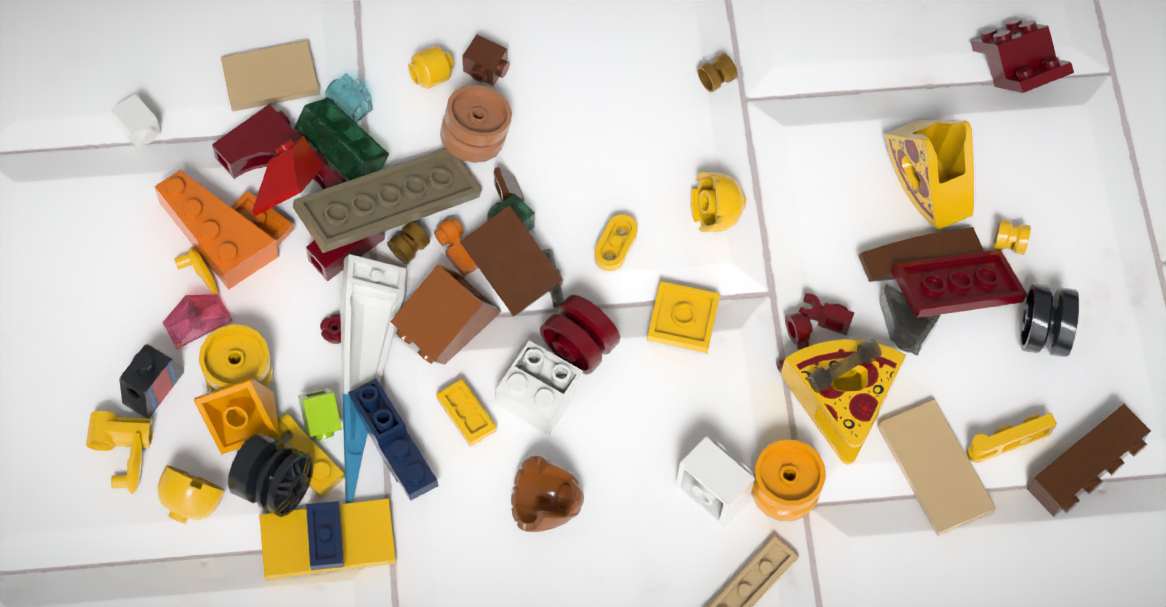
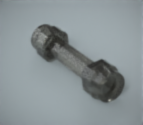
(866, 352)

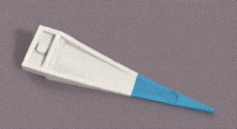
(368, 302)

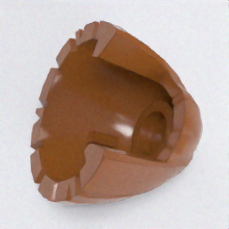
(544, 495)

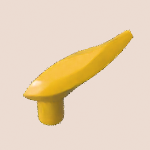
(194, 258)
(134, 465)

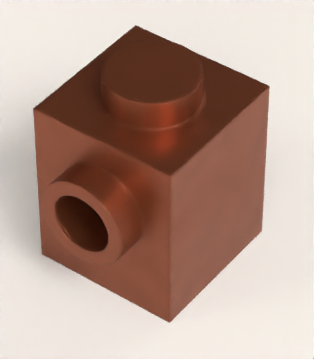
(485, 60)

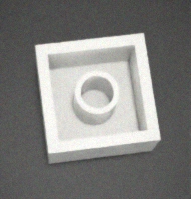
(715, 481)

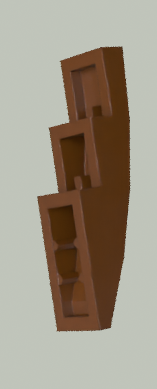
(880, 260)

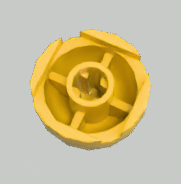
(717, 201)
(187, 495)

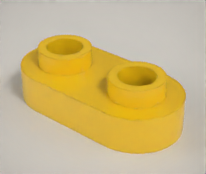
(614, 244)

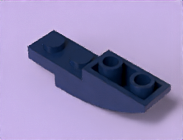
(392, 439)

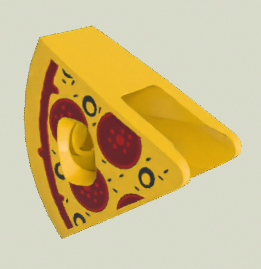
(935, 168)
(854, 399)

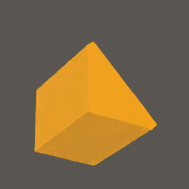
(238, 413)

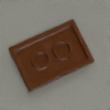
(511, 261)

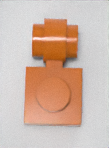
(456, 253)

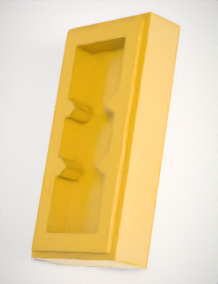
(466, 412)

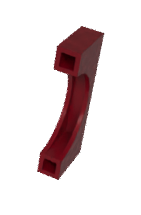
(252, 147)

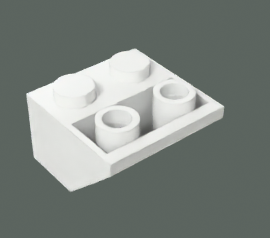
(538, 387)

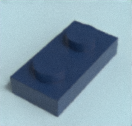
(325, 535)

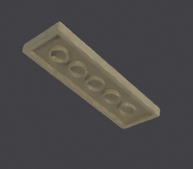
(386, 199)

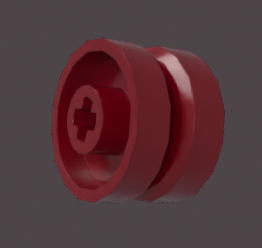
(580, 333)

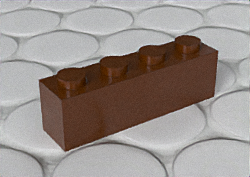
(1089, 460)

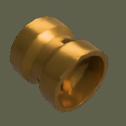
(717, 72)
(408, 242)

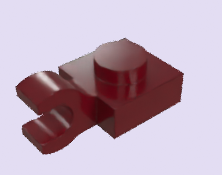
(830, 316)

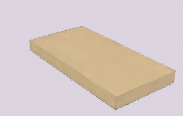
(936, 467)

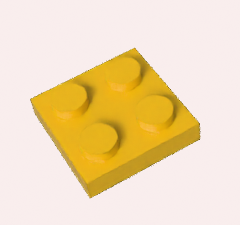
(683, 317)

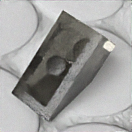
(902, 325)

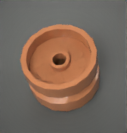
(475, 123)

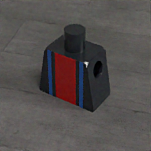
(150, 377)

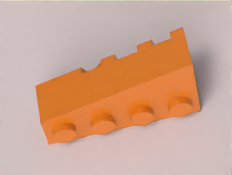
(220, 234)

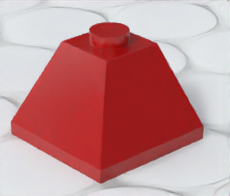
(287, 174)

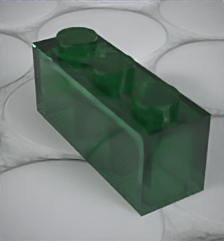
(340, 139)

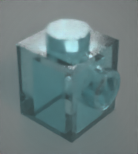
(350, 96)

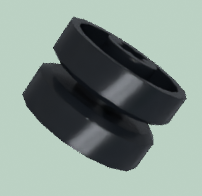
(1049, 320)

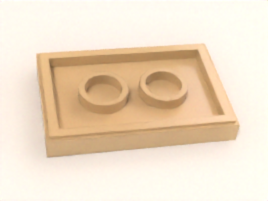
(269, 75)

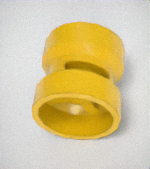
(1012, 237)

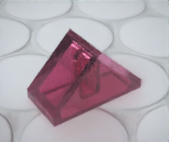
(195, 318)

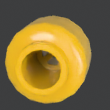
(430, 67)

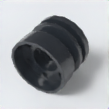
(270, 474)

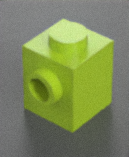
(320, 413)

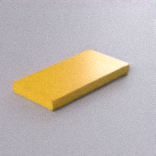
(365, 539)

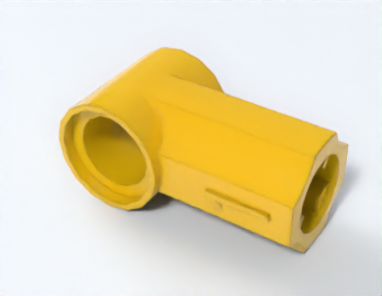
(110, 430)

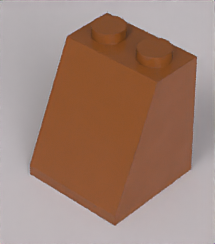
(443, 315)

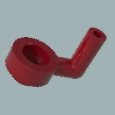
(799, 331)

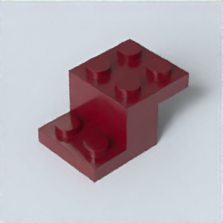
(1021, 55)

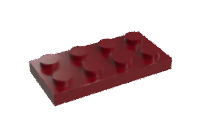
(958, 283)

